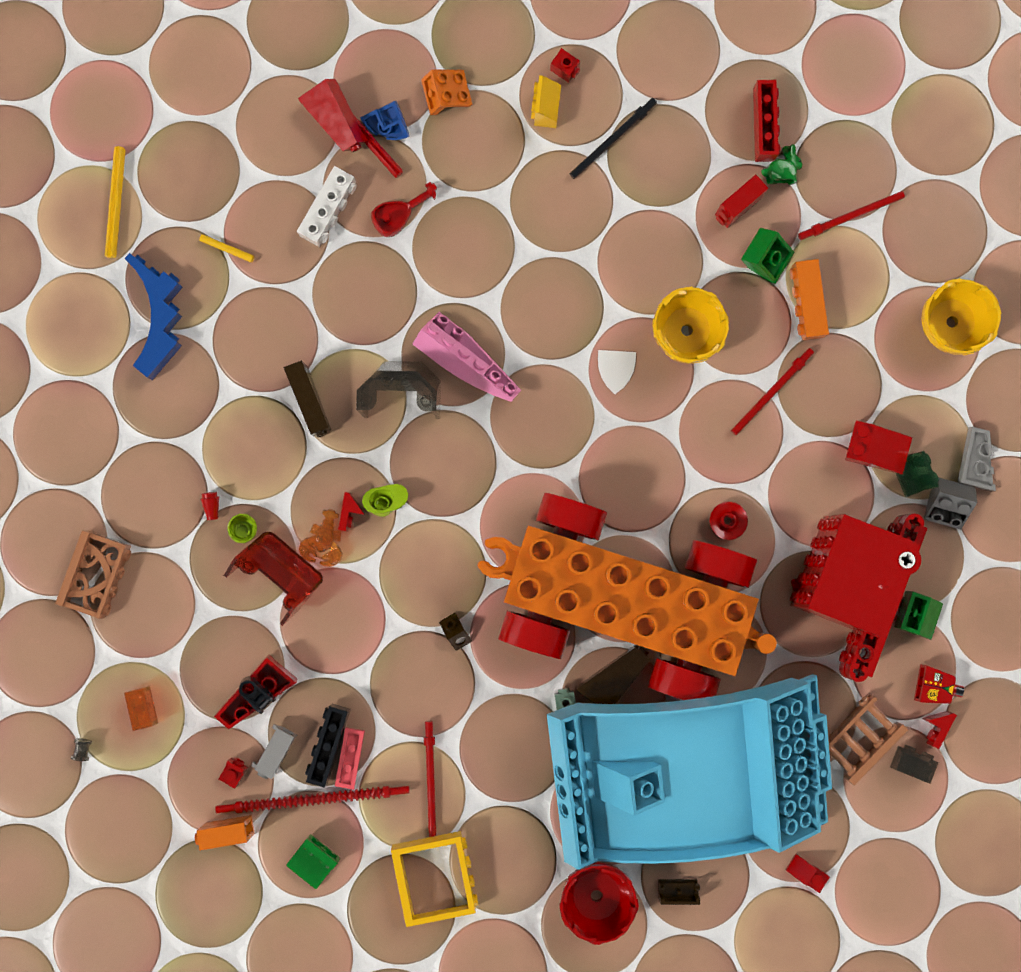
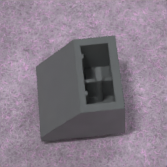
(950, 503)

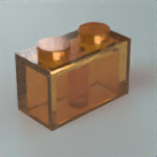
(141, 708)

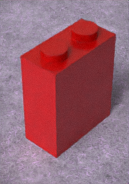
(741, 201)

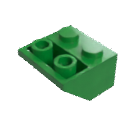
(918, 614)

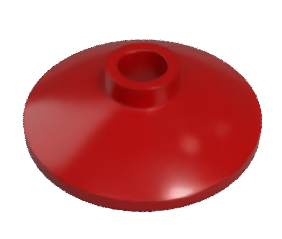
(738, 519)

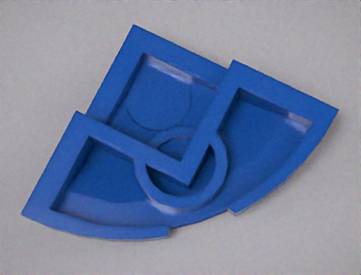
(387, 122)

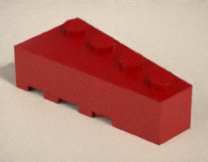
(271, 676)

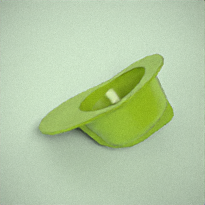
(385, 499)

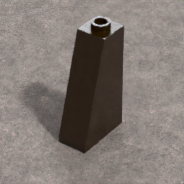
(307, 398)
(615, 678)

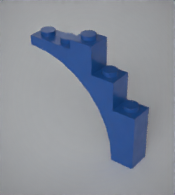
(160, 345)

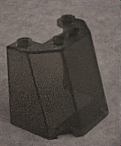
(401, 377)

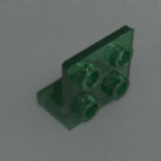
(917, 474)

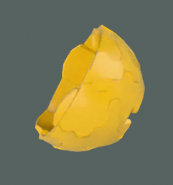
(701, 313)
(974, 313)

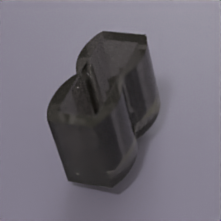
(914, 764)

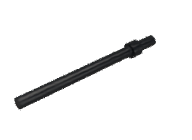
(640, 113)

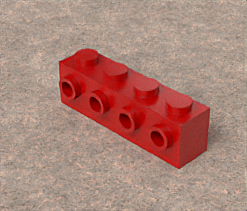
(766, 120)

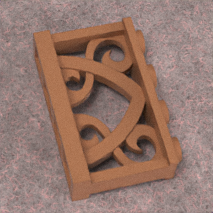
(78, 562)

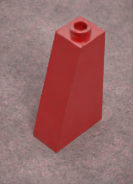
(333, 114)

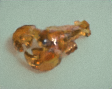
(323, 541)

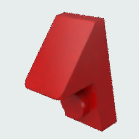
(349, 506)
(942, 723)
(807, 873)

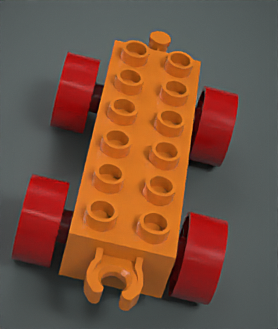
(628, 599)

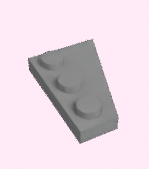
(976, 460)

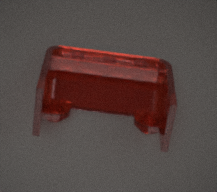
(282, 567)

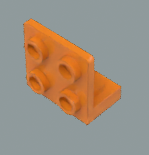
(445, 89)

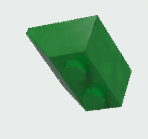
(768, 255)

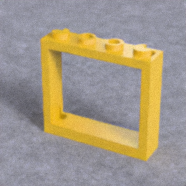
(465, 863)

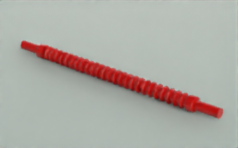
(239, 806)

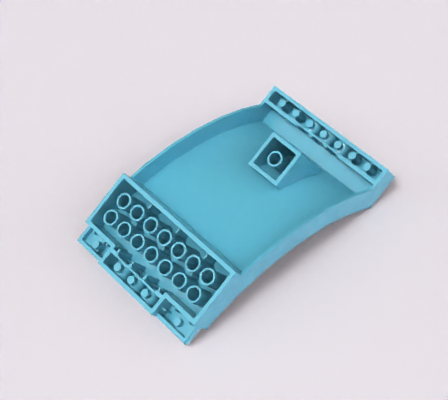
(691, 775)

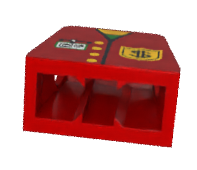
(936, 686)

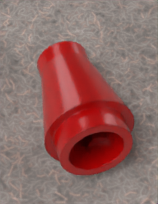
(210, 504)

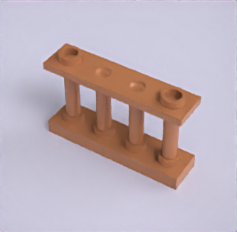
(880, 747)

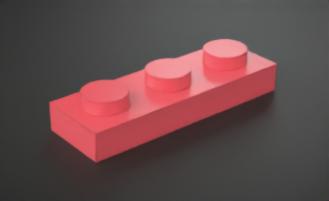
(349, 758)

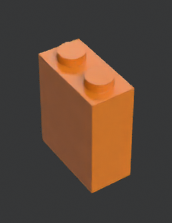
(225, 832)

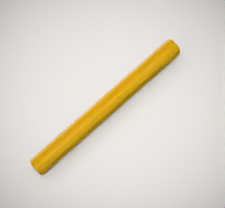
(115, 202)

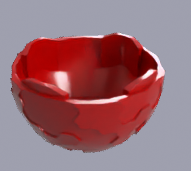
(603, 918)

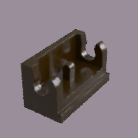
(678, 892)

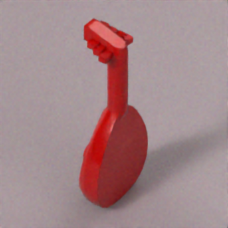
(392, 216)

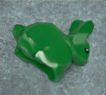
(783, 169)

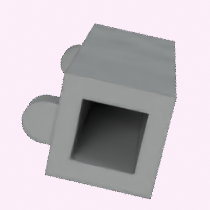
(274, 752)

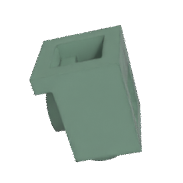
(564, 694)

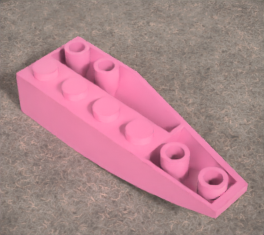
(463, 357)

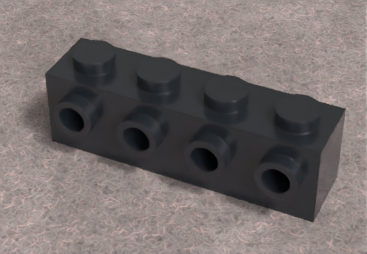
(328, 744)

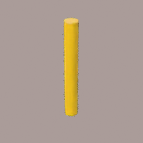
(227, 248)

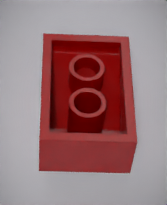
(878, 447)

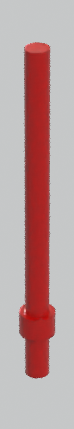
(818, 228)
(796, 366)
(429, 741)

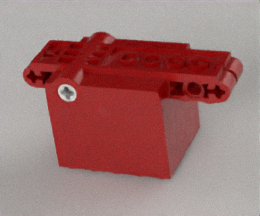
(859, 581)

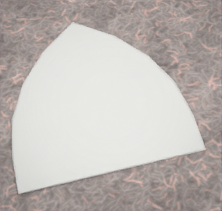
(616, 368)

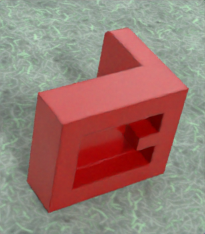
(233, 772)

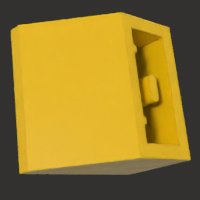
(545, 102)

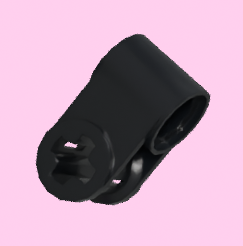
(258, 697)

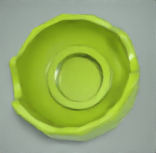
(242, 528)

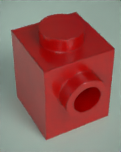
(565, 65)

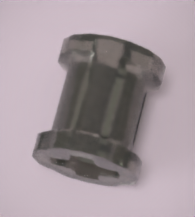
(81, 749)

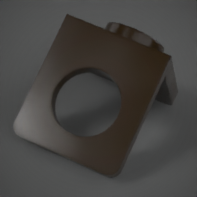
(454, 630)

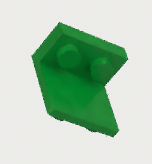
(313, 861)

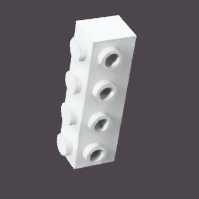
(327, 206)

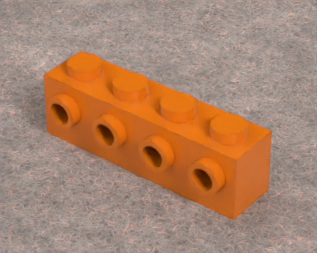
(809, 299)

